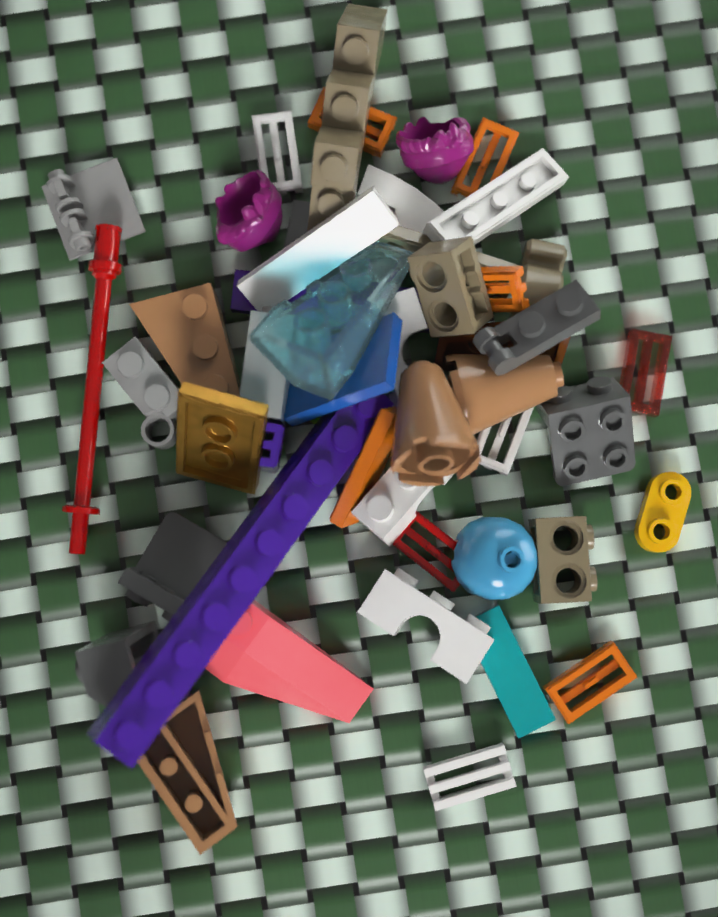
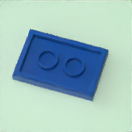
(371, 378)

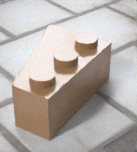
(192, 337)
(189, 775)

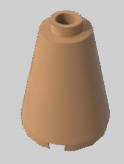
(494, 398)
(430, 429)

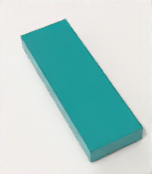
(513, 677)

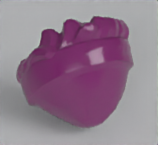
(435, 149)
(249, 212)

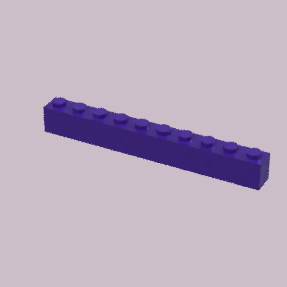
(232, 582)

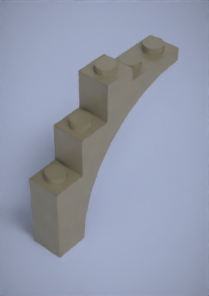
(346, 110)

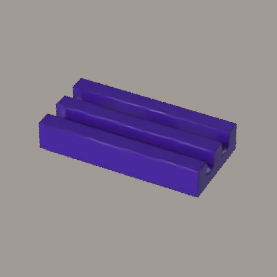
(272, 448)

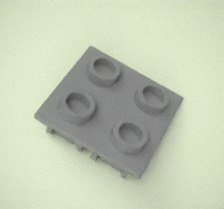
(89, 199)

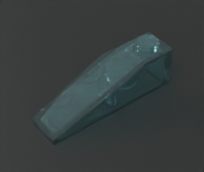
(330, 327)

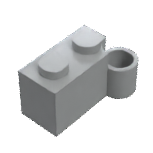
(147, 387)

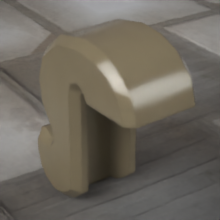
(542, 269)

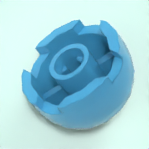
(494, 558)

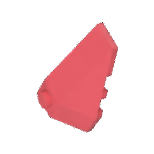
(284, 665)

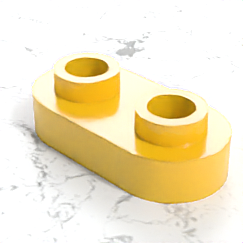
(661, 510)

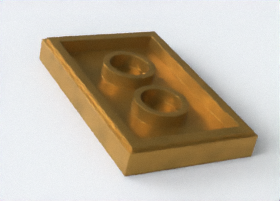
(220, 437)

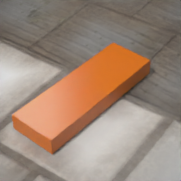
(366, 468)

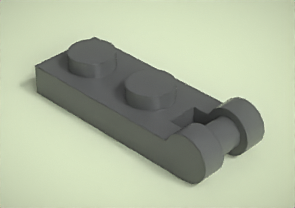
(537, 328)

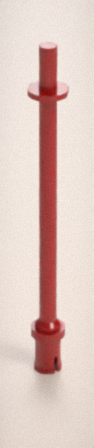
(104, 270)

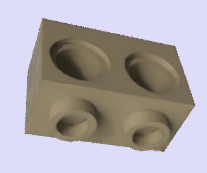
(454, 295)
(553, 560)

